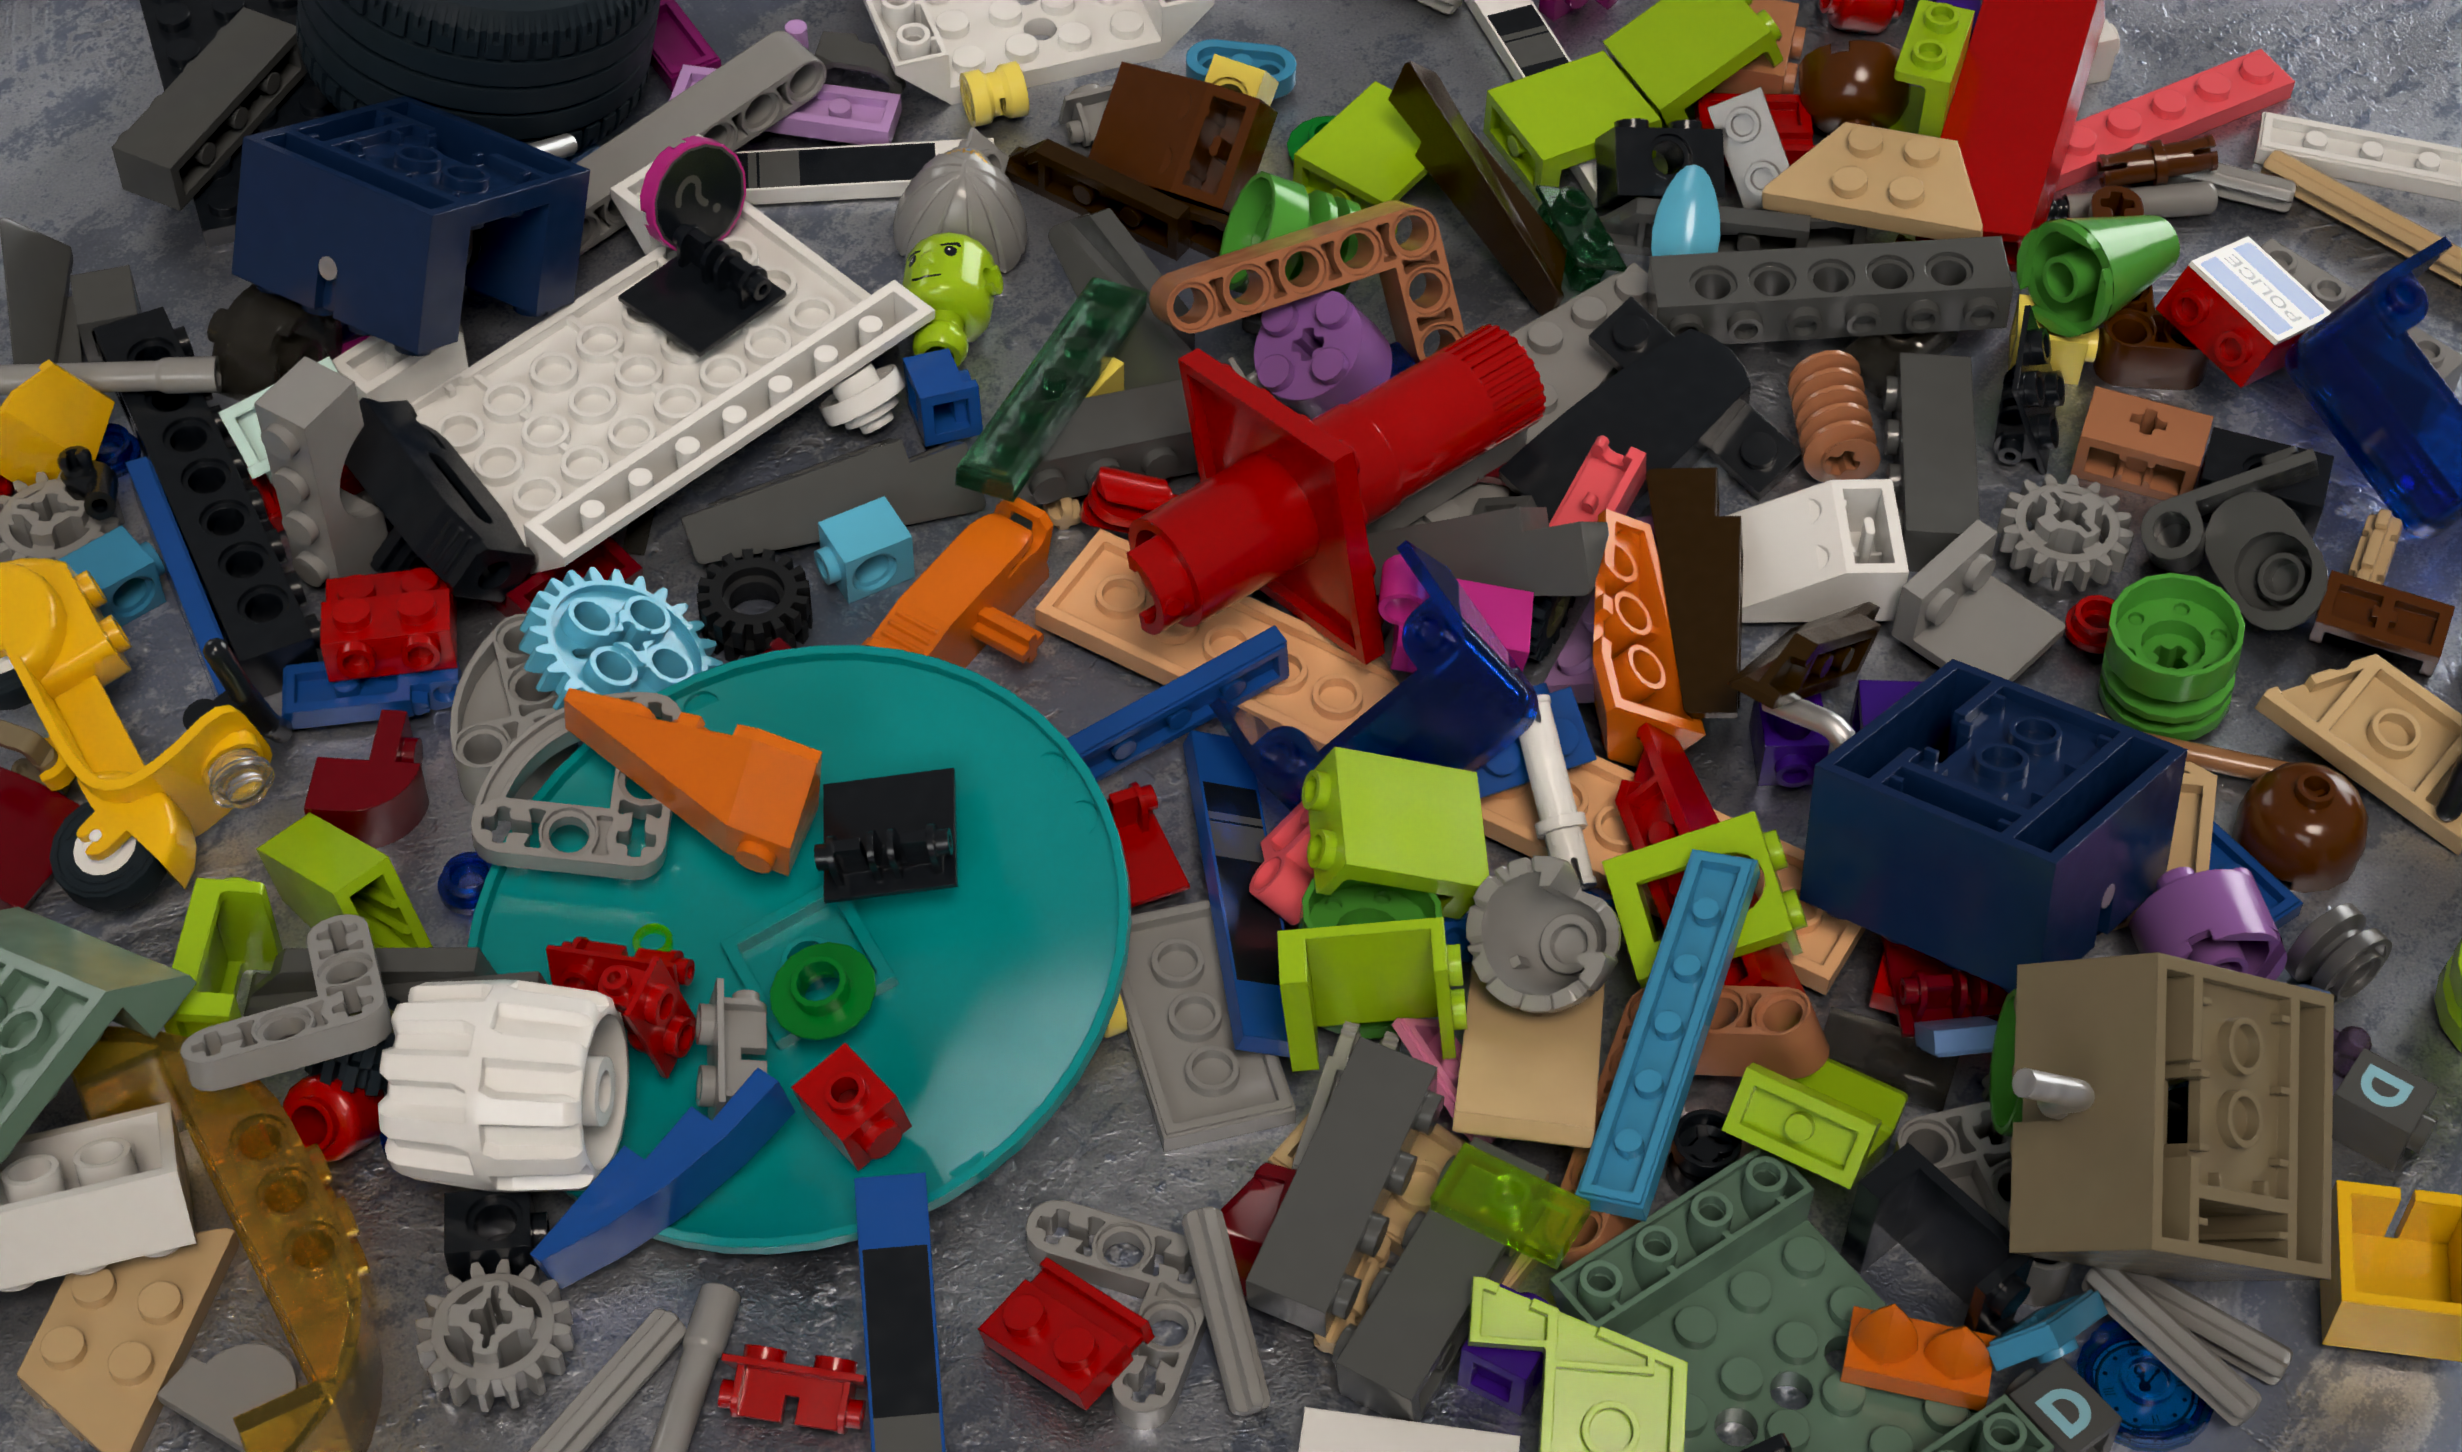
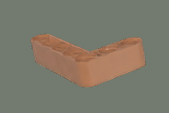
(1326, 270)
(1749, 1025)

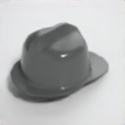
(2266, 560)

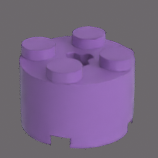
(1320, 353)
(2211, 920)

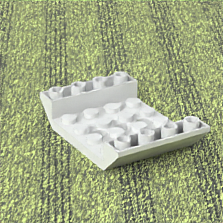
(942, 38)

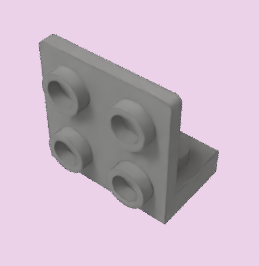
(1969, 615)

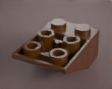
(1183, 135)

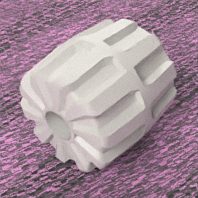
(504, 1085)

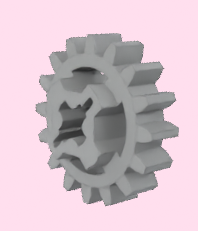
(48, 521)
(2065, 532)
(517, 1349)

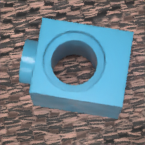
(865, 550)

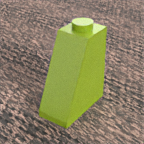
(335, 874)

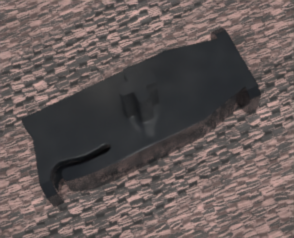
(434, 506)

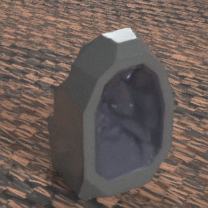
(856, 64)

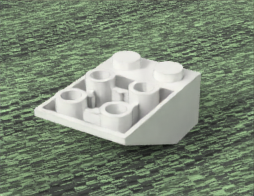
(1823, 552)

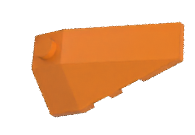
(1634, 645)
(738, 790)

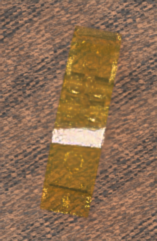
(287, 1224)

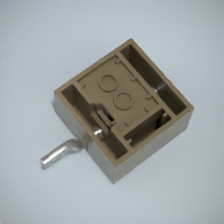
(2172, 1120)

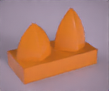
(1917, 1358)

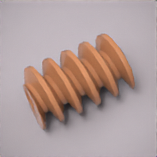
(1833, 417)

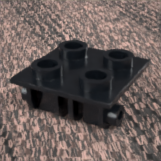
(702, 291)
(2029, 400)
(889, 836)

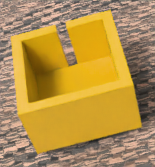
(2397, 1290)

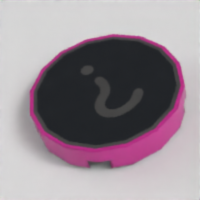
(693, 185)

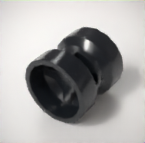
(1700, 1150)

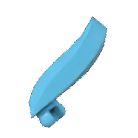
(1687, 216)

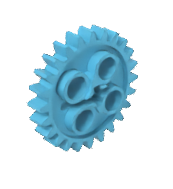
(610, 637)

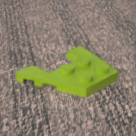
(1595, 1383)

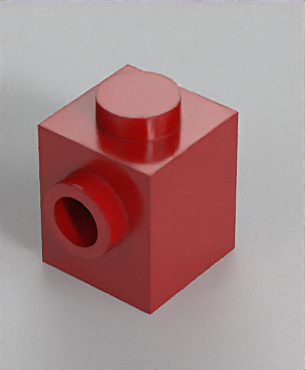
(852, 1107)

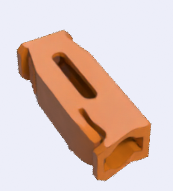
(975, 591)

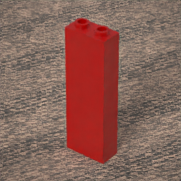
(2020, 107)

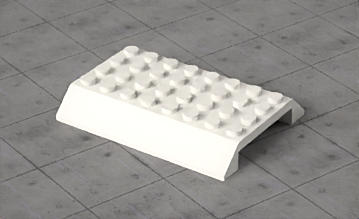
(611, 414)

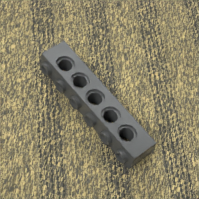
(1833, 290)

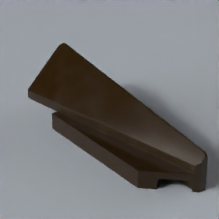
(1701, 584)

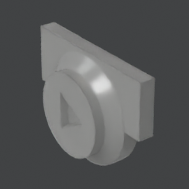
(228, 1386)

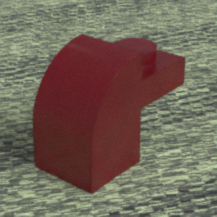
(378, 796)

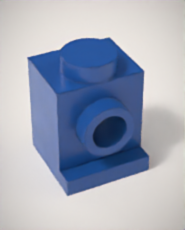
(942, 398)

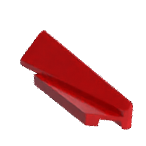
(1670, 802)

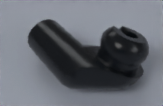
(90, 480)

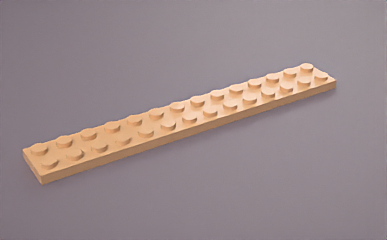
(1329, 689)

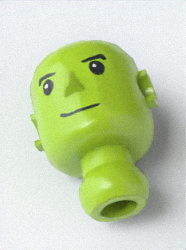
(957, 281)

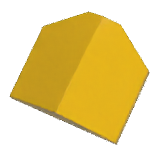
(47, 417)

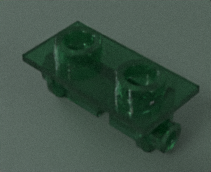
(1581, 232)

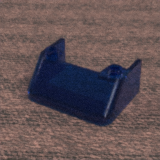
(2388, 397)
(1450, 712)

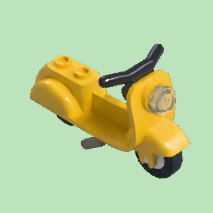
(136, 815)

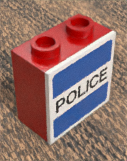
(2241, 310)

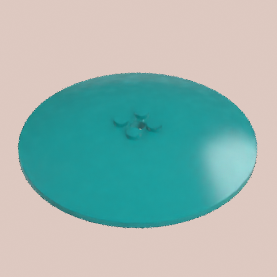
(980, 987)

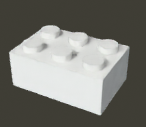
(93, 1197)

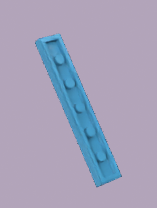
(1668, 1035)

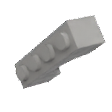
(307, 434)

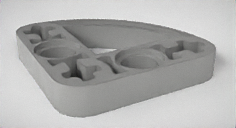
(606, 827)

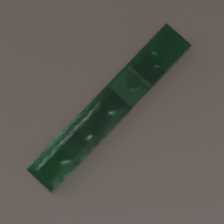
(1051, 390)

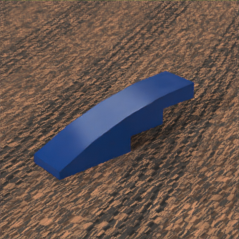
(643, 1197)

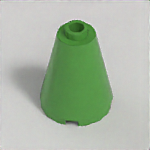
(2092, 267)

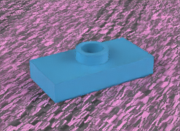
(2047, 1331)

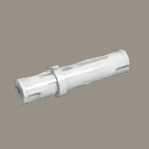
(1558, 815)

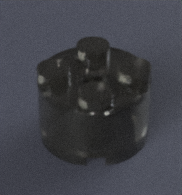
(265, 338)

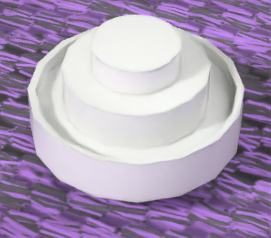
(864, 398)

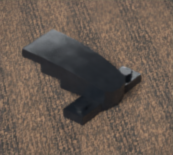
(1667, 400)

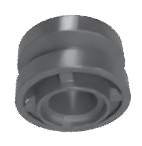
(2338, 953)

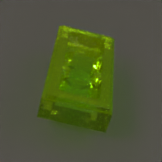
(1510, 1205)

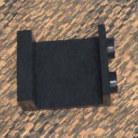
(1945, 1230)

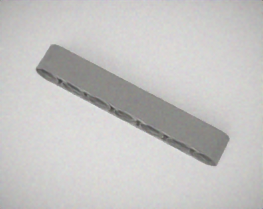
(725, 106)

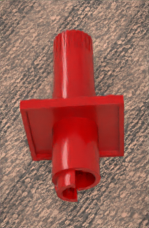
(1293, 495)

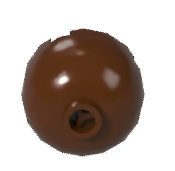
(1853, 86)
(2303, 825)

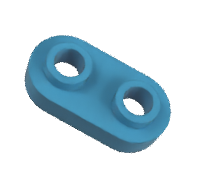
(1271, 58)

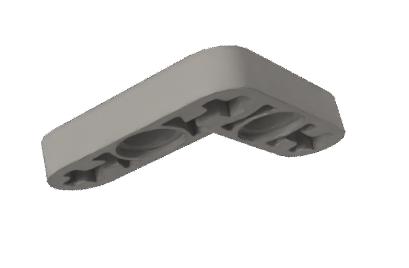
(316, 1027)
(1162, 1296)

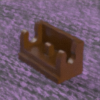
(2383, 619)

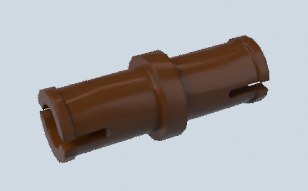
(2157, 162)

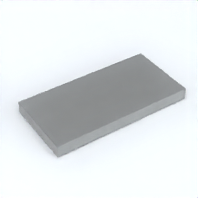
(1184, 1035)

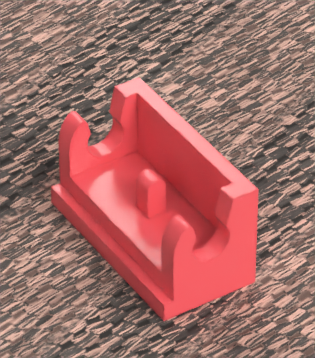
(1602, 483)

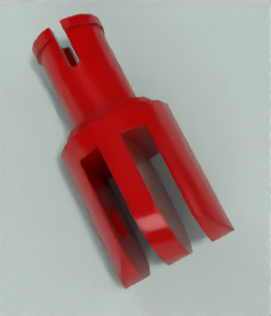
(1122, 497)

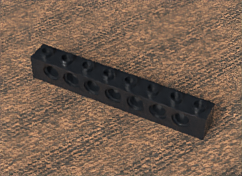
(214, 511)

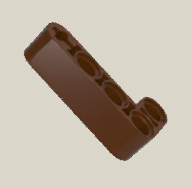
(2138, 342)

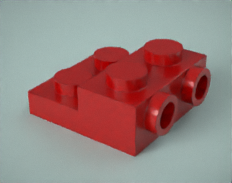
(388, 625)

